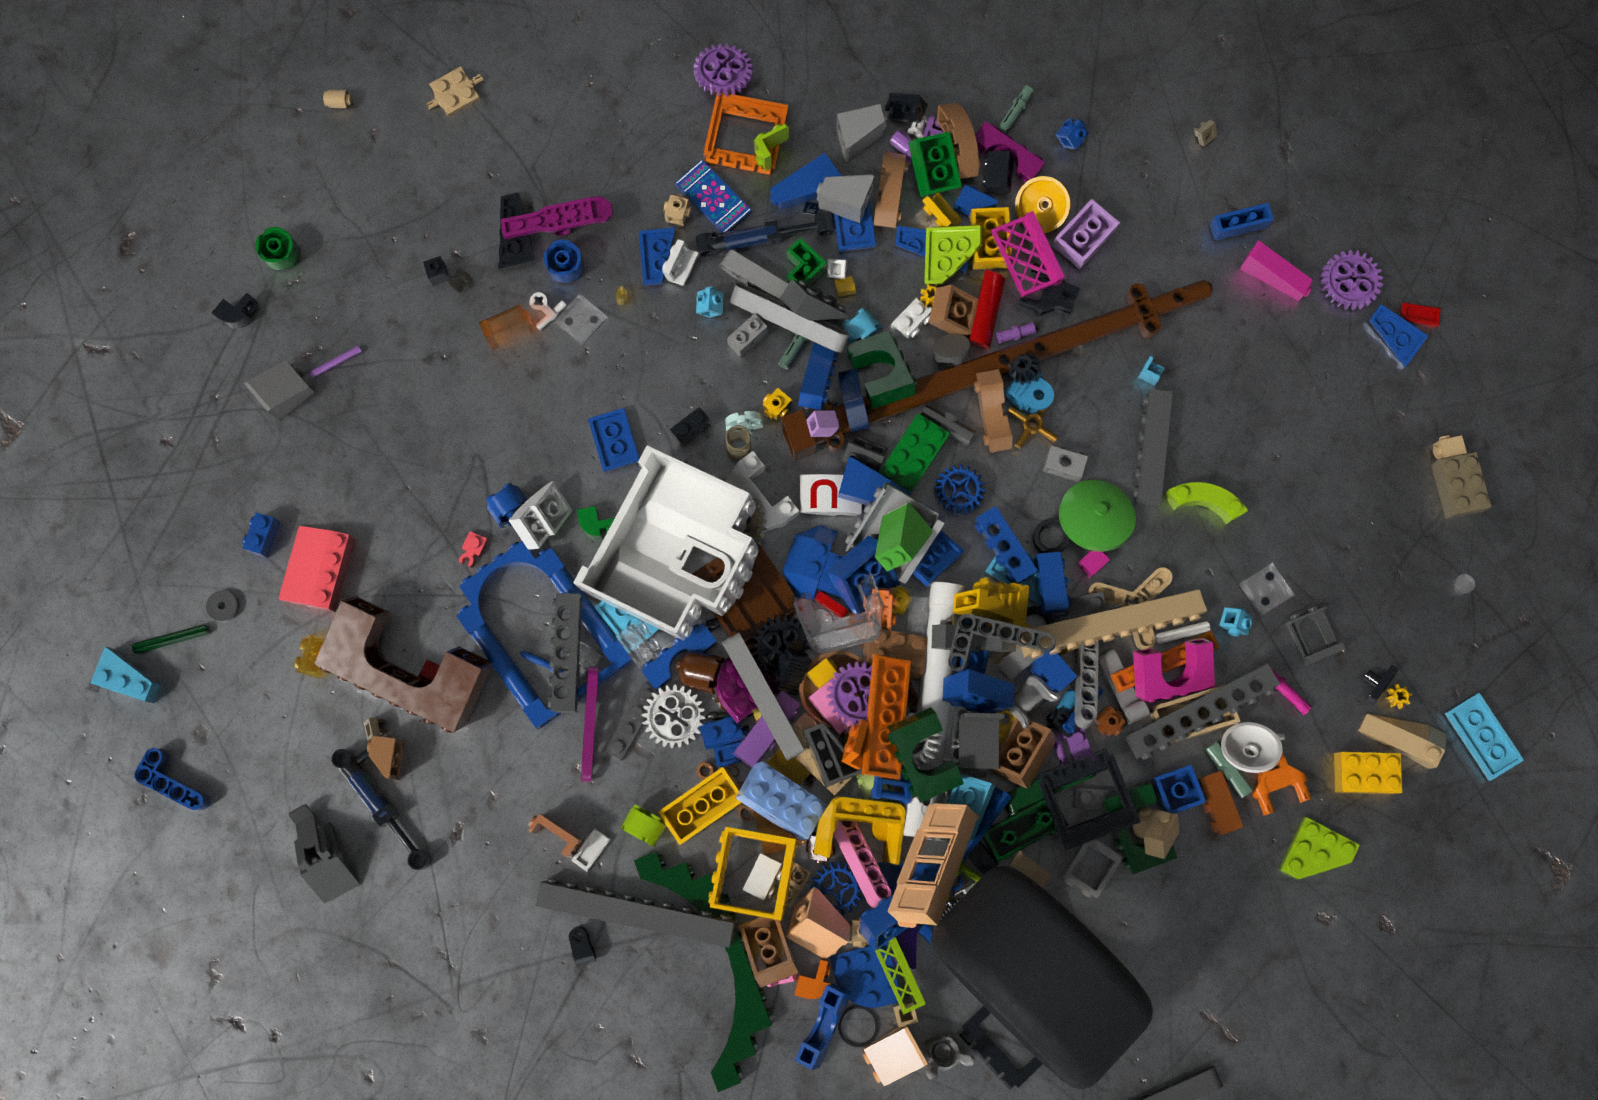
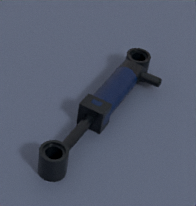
(711, 243)
(382, 810)

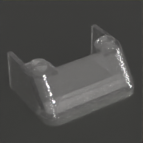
(832, 635)

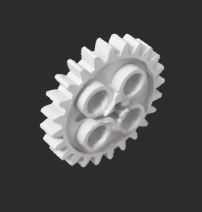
(682, 701)

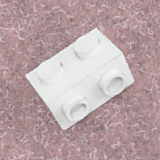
(679, 263)

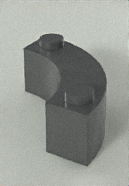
(944, 633)

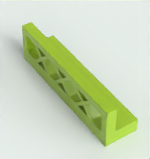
(905, 972)

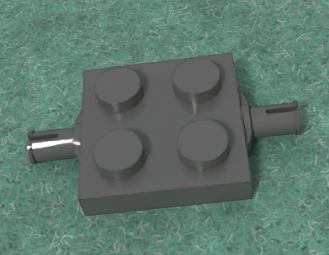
(1086, 605)

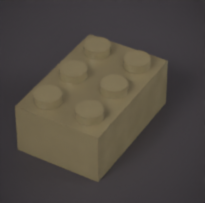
(1461, 485)

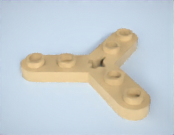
(1145, 592)

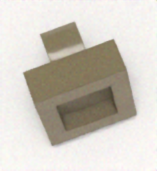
(1206, 132)
(372, 727)

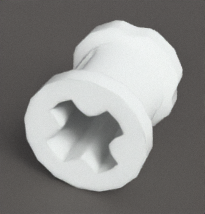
(917, 128)

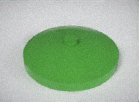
(1097, 515)

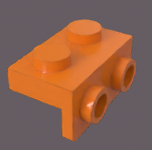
(889, 601)
(855, 745)

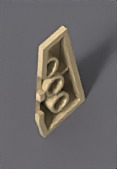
(1412, 739)

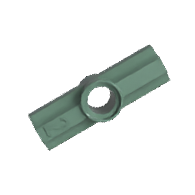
(1233, 775)

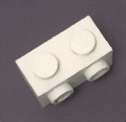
(763, 877)

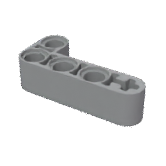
(1126, 701)

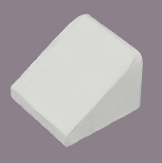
(837, 268)

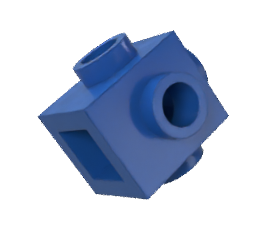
(1072, 133)

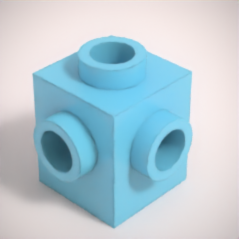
(709, 302)
(1236, 621)

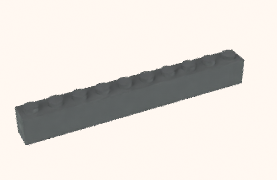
(636, 913)

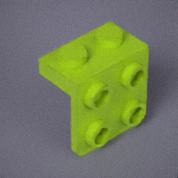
(768, 140)

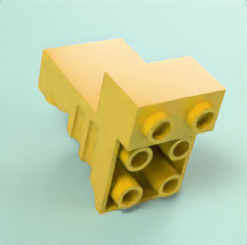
(994, 601)

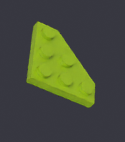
(949, 250)
(1317, 850)

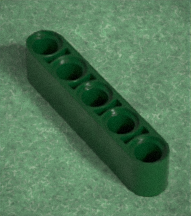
(1023, 797)

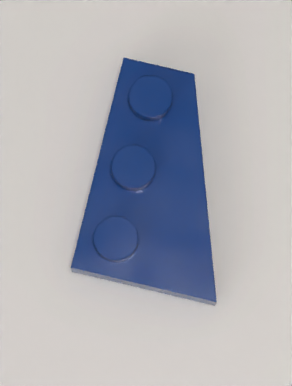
(654, 251)
(1398, 334)

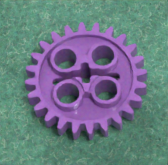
(723, 70)
(1349, 264)
(841, 699)

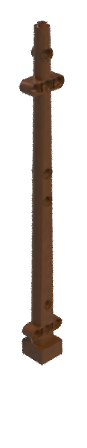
(964, 375)

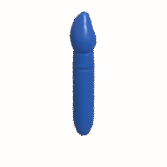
(537, 660)

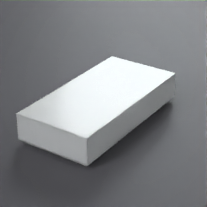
(591, 849)

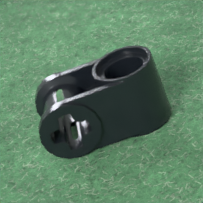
(581, 950)

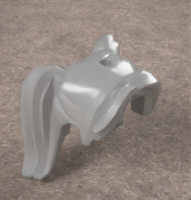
(1029, 696)
(948, 1058)

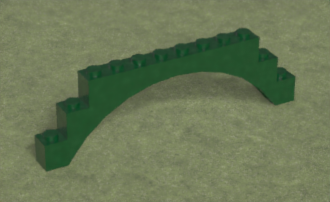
(750, 1009)

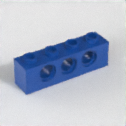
(994, 518)

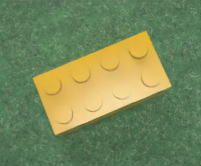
(701, 805)

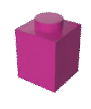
(1093, 562)

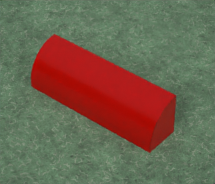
(987, 310)

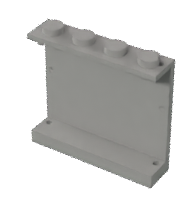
(886, 500)

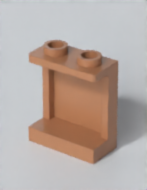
(574, 841)

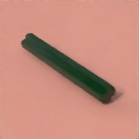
(170, 639)

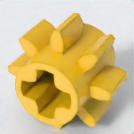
(930, 290)
(1392, 696)

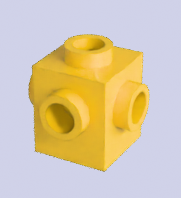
(776, 404)

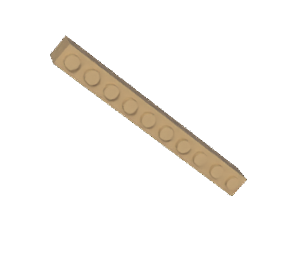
(1119, 622)

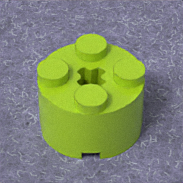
(643, 825)

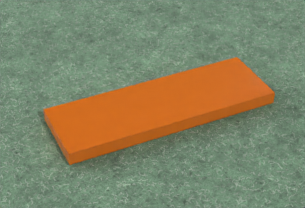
(885, 707)

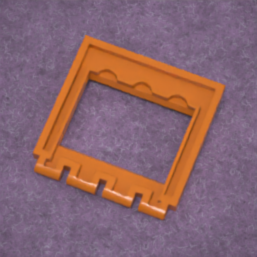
(747, 108)

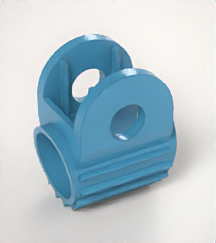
(1023, 395)

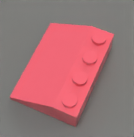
(317, 568)

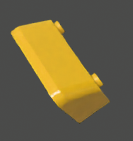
(885, 817)

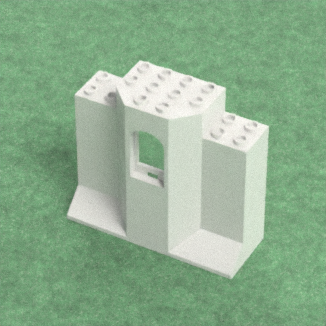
(658, 522)

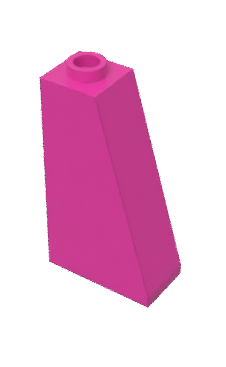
(1276, 271)

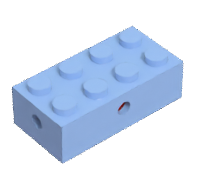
(781, 801)

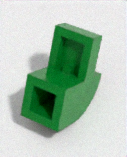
(590, 522)

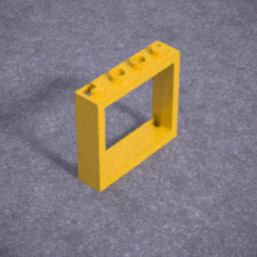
(722, 860)

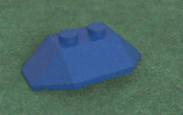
(808, 559)

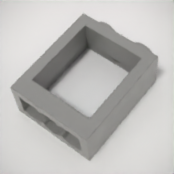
(1104, 851)

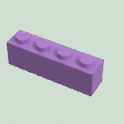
(760, 737)

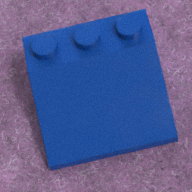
(856, 567)

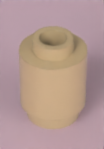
(337, 98)

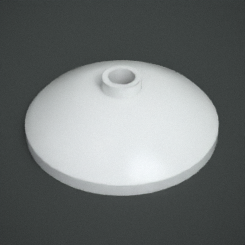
(1251, 739)

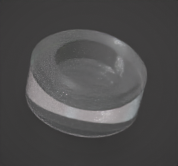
(1464, 584)

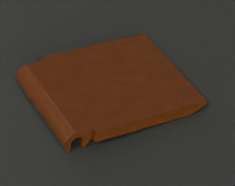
(762, 596)

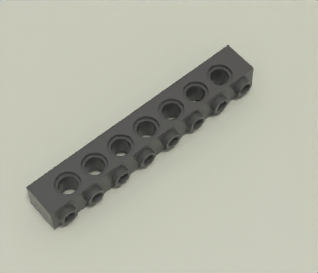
(1262, 675)

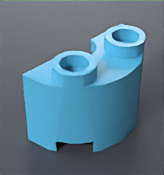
(861, 326)

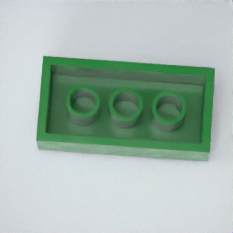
(914, 453)

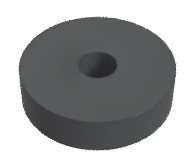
(231, 606)

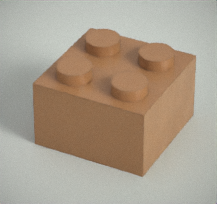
(953, 310)

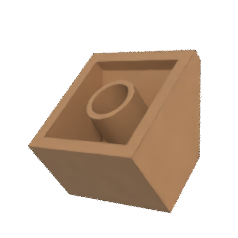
(386, 755)

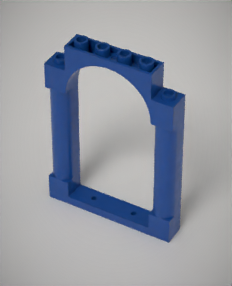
(476, 626)

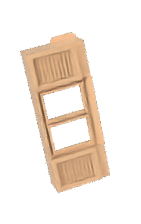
(924, 900)

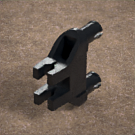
(1050, 297)

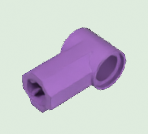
(900, 141)

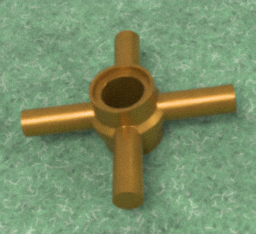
(1028, 430)

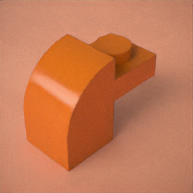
(813, 987)

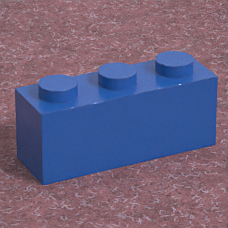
(1241, 221)
(1052, 583)

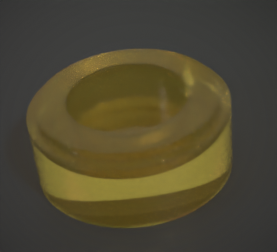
(621, 296)

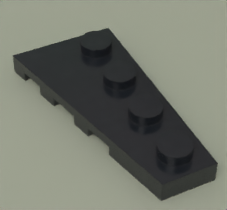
(517, 250)

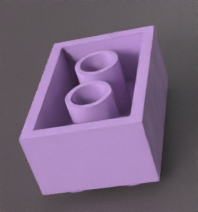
(1085, 234)

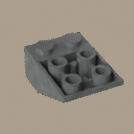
(811, 302)

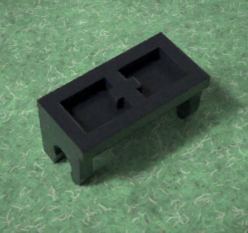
(906, 107)

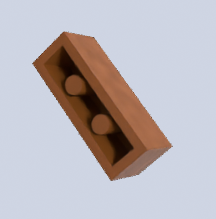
(1219, 804)

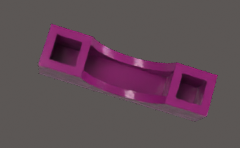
(991, 139)

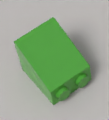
(901, 536)

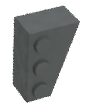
(828, 755)

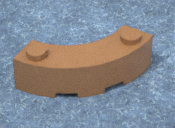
(954, 118)
(890, 184)
(991, 400)

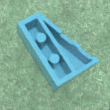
(123, 677)

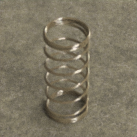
(732, 450)

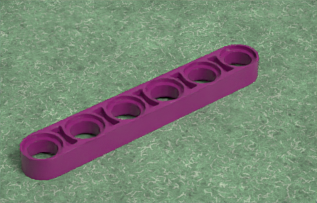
(589, 724)

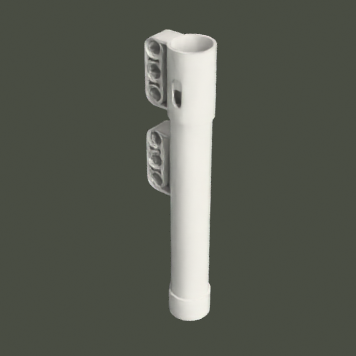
(930, 695)

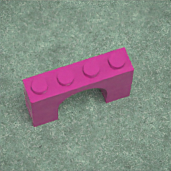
(1196, 676)

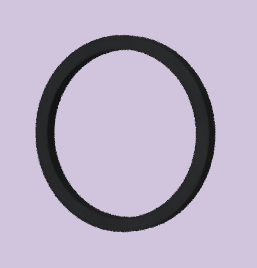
(876, 1026)

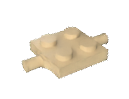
(454, 91)

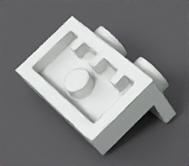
(911, 319)

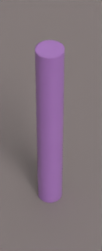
(334, 362)

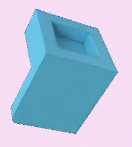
(1151, 372)

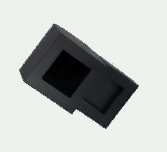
(236, 316)

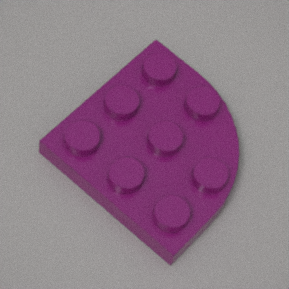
(734, 693)

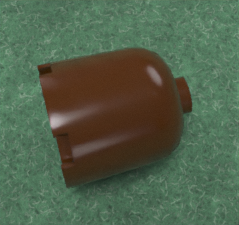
(699, 670)

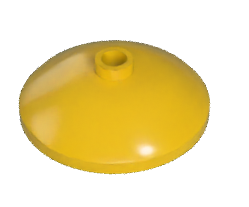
(1041, 189)

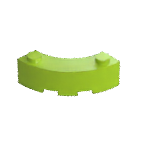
(1207, 495)

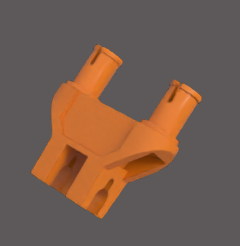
(1278, 778)

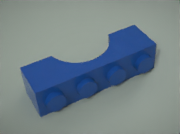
(659, 670)
(817, 1042)

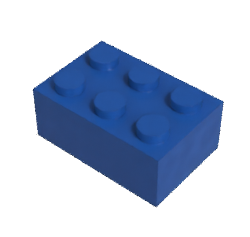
(978, 692)

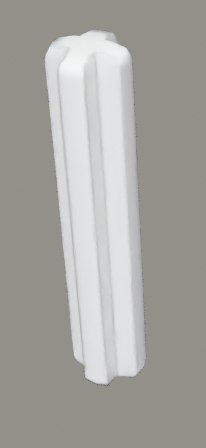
(1182, 632)

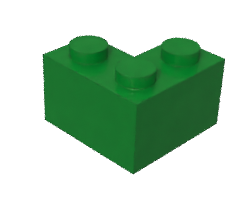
(807, 262)

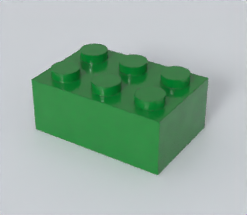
(934, 164)

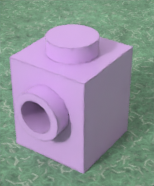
(822, 423)

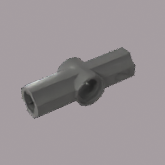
(949, 423)

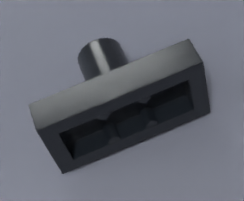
(1379, 682)

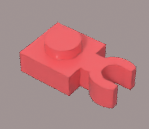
(473, 546)

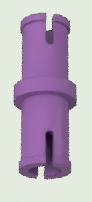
(1015, 332)

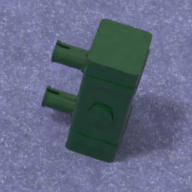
(1020, 830)

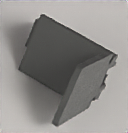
(979, 743)
(319, 857)

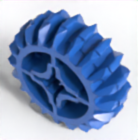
(966, 494)
(854, 884)

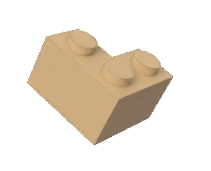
(1157, 829)

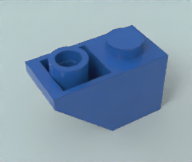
(972, 198)

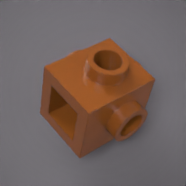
(1103, 718)

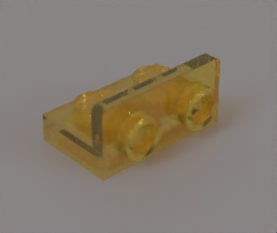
(306, 661)

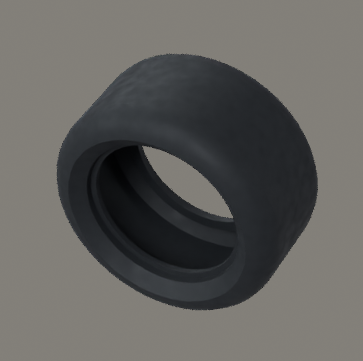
(1043, 975)

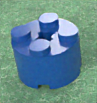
(559, 270)
(505, 503)

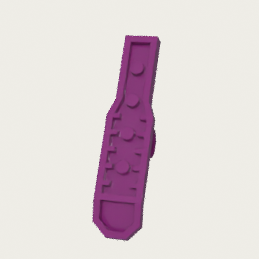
(559, 217)

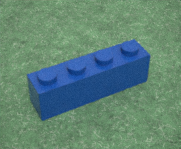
(817, 377)

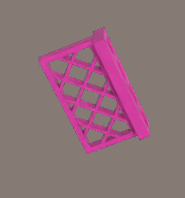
(1042, 248)

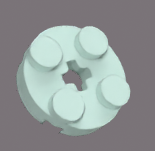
(751, 420)

